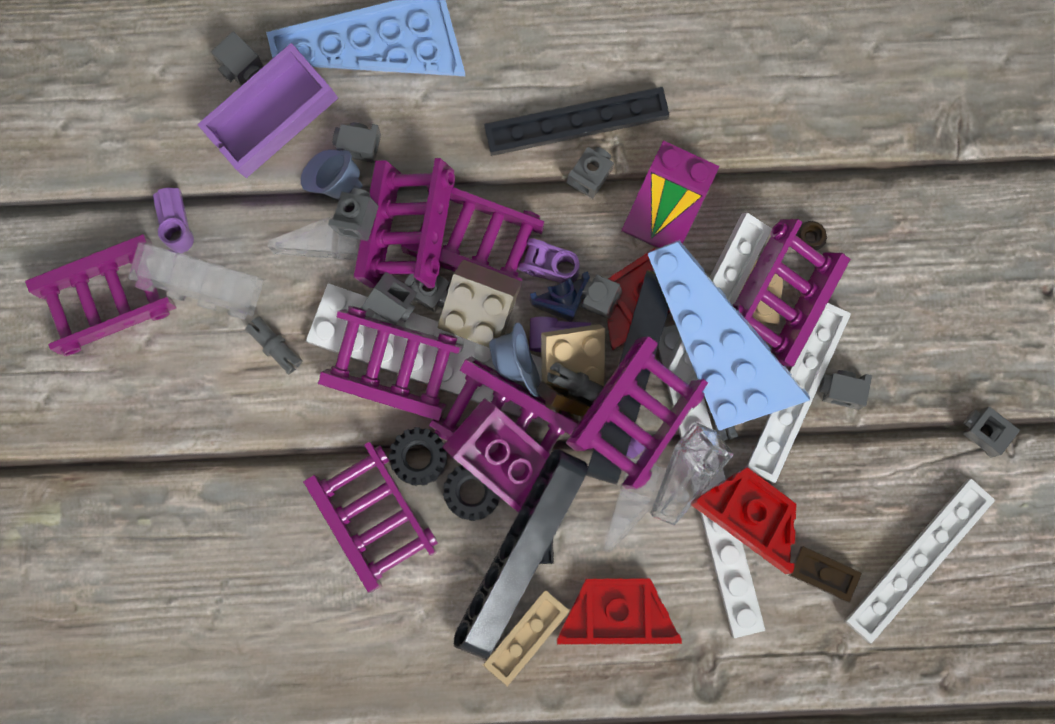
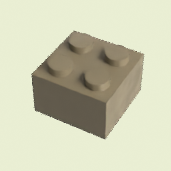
(478, 303)

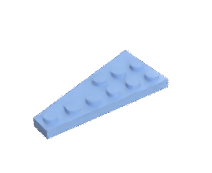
(381, 37)
(721, 344)

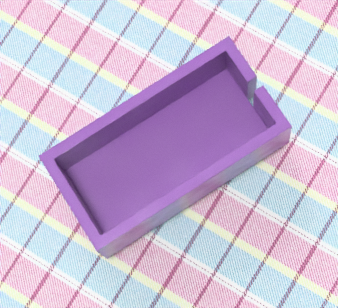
(268, 111)

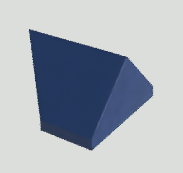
(562, 299)

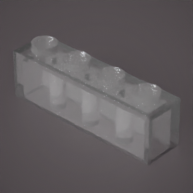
(197, 279)

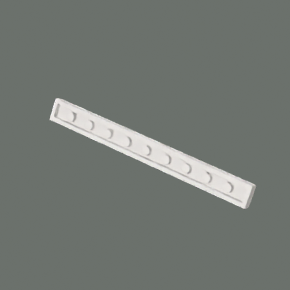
(726, 550)

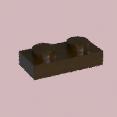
(560, 399)
(825, 574)

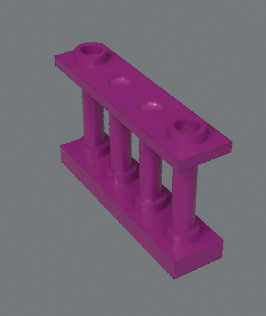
(384, 190)
(450, 255)
(77, 276)
(813, 294)
(368, 385)
(504, 391)
(606, 409)
(356, 544)

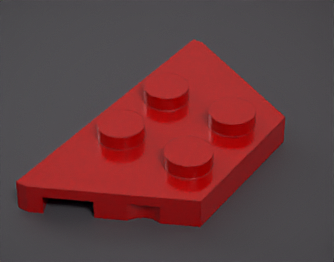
(631, 281)
(754, 515)
(618, 614)

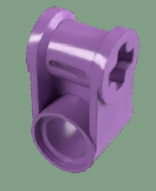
(547, 261)

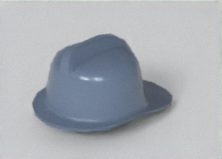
(331, 173)
(513, 358)

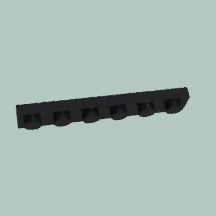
(576, 121)

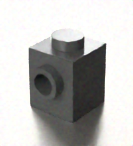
(236, 59)

